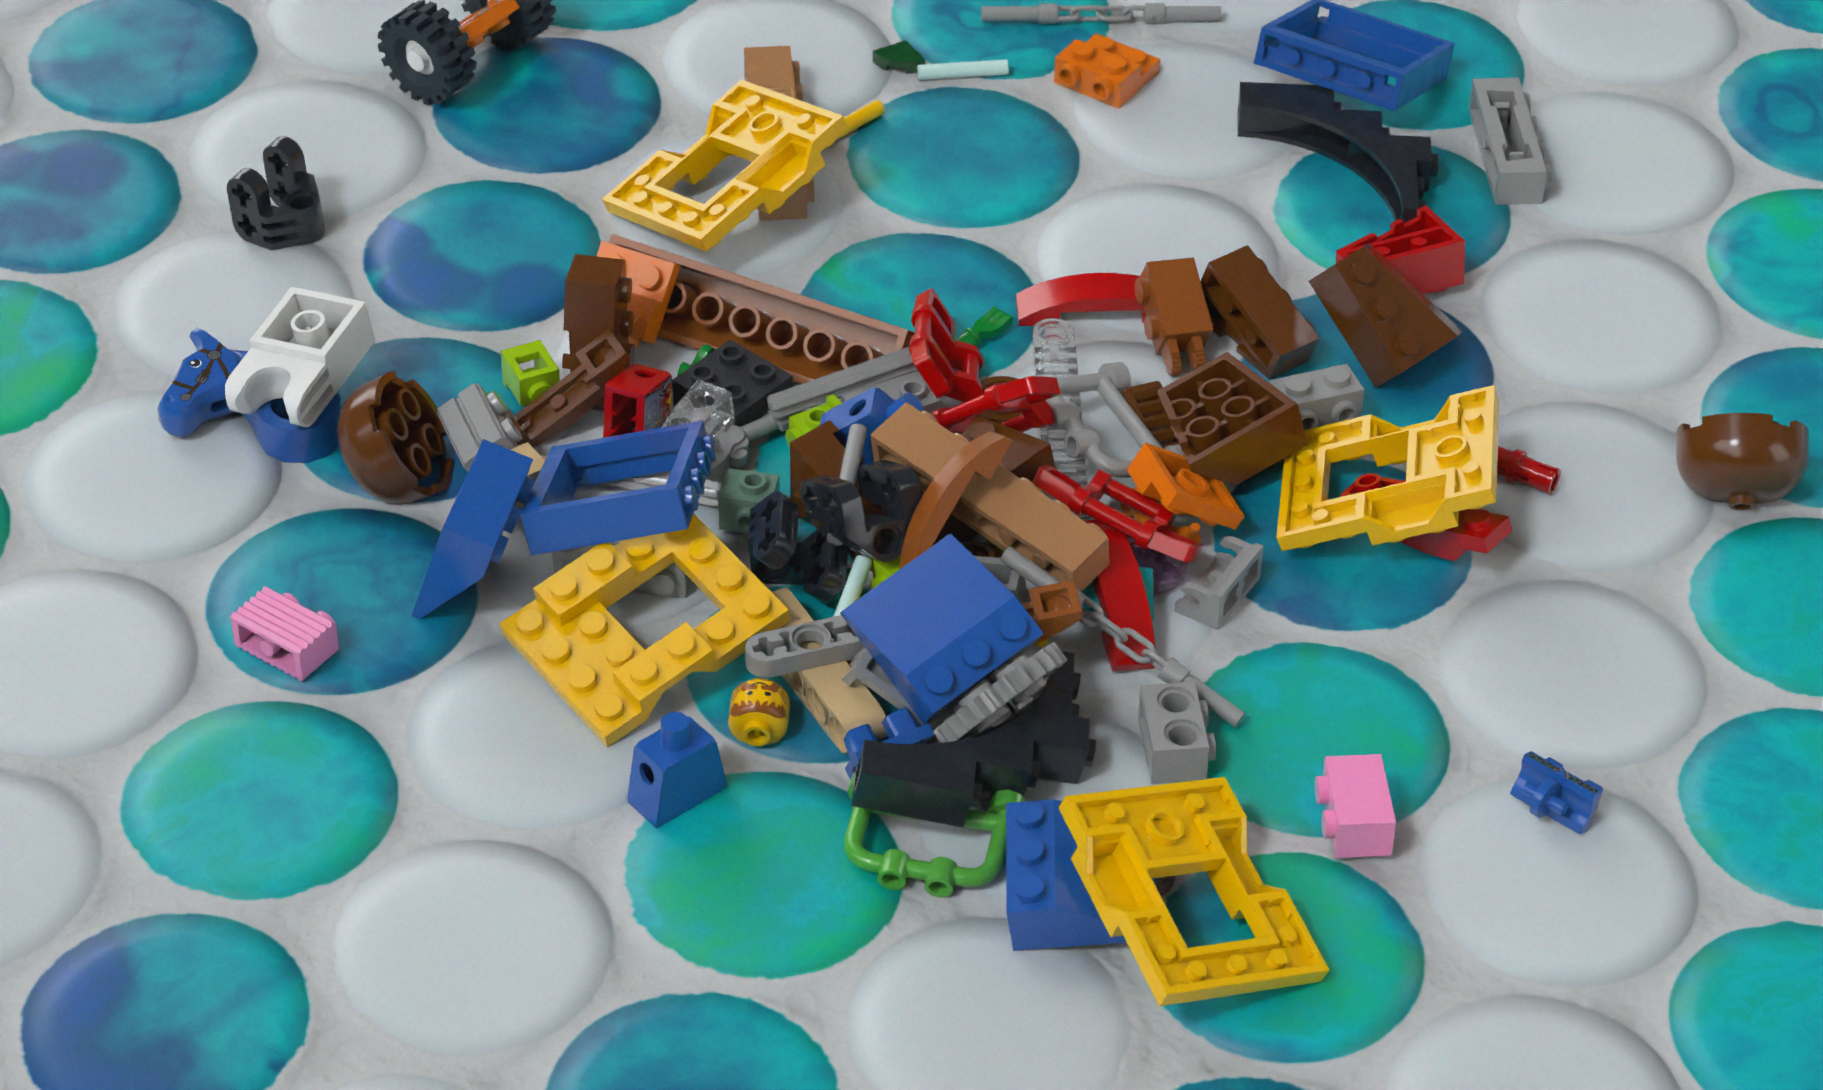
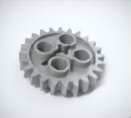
(1011, 687)

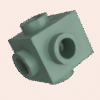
(739, 494)

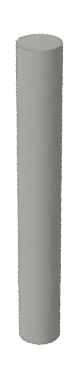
(851, 460)

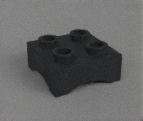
(741, 373)

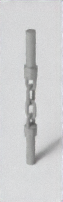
(1152, 13)
(1170, 671)

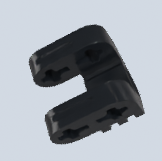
(291, 188)
(841, 507)
(784, 561)

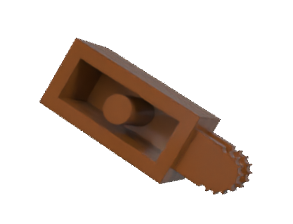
(1174, 311)

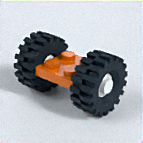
(435, 54)

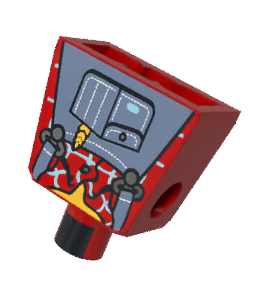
(637, 398)

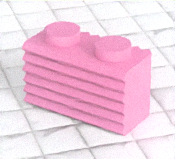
(284, 633)

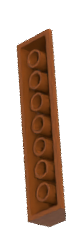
(776, 324)

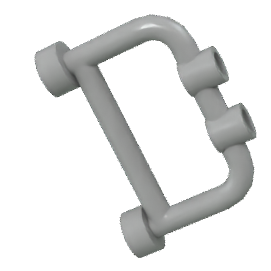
(1086, 443)

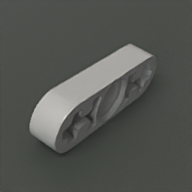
(781, 662)

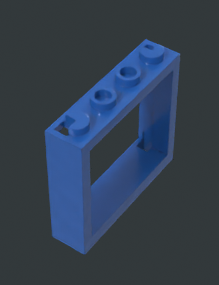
(1291, 49)
(558, 523)

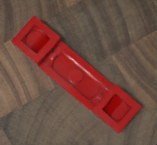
(1077, 294)
(1123, 600)

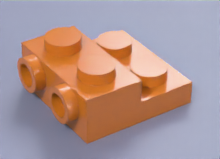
(1104, 69)
(651, 289)
(1168, 479)

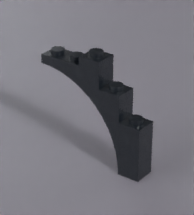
(1310, 119)
(951, 777)

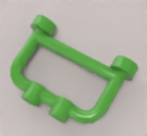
(942, 872)

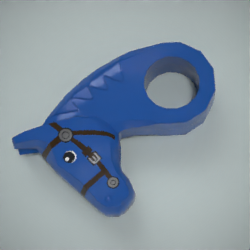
(200, 395)

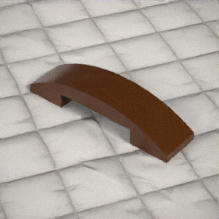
(573, 394)

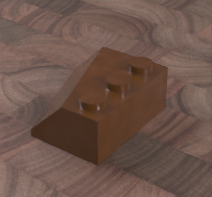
(1381, 314)
(1231, 420)

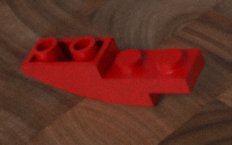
(1476, 529)

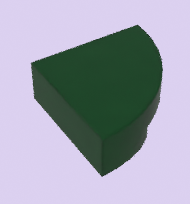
(898, 56)

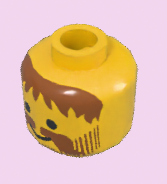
(759, 709)

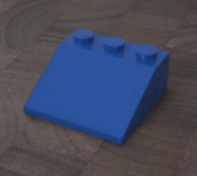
(476, 524)
(941, 626)
(1043, 889)

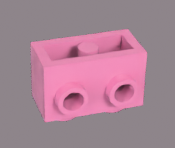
(1356, 805)

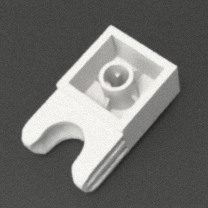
(301, 355)

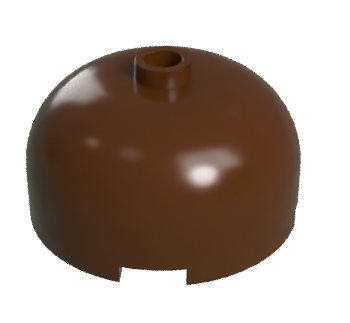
(389, 438)
(1742, 458)

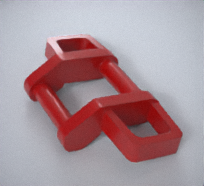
(938, 353)
(1018, 396)
(1085, 501)

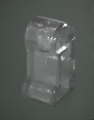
(695, 408)

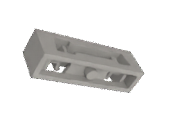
(1525, 174)

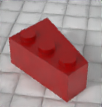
(1421, 250)

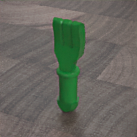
(987, 326)

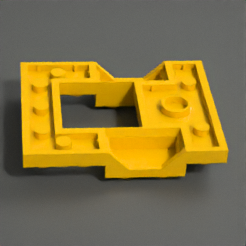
(750, 122)
(1447, 472)
(594, 658)
(1181, 830)

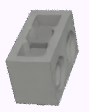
(1175, 732)

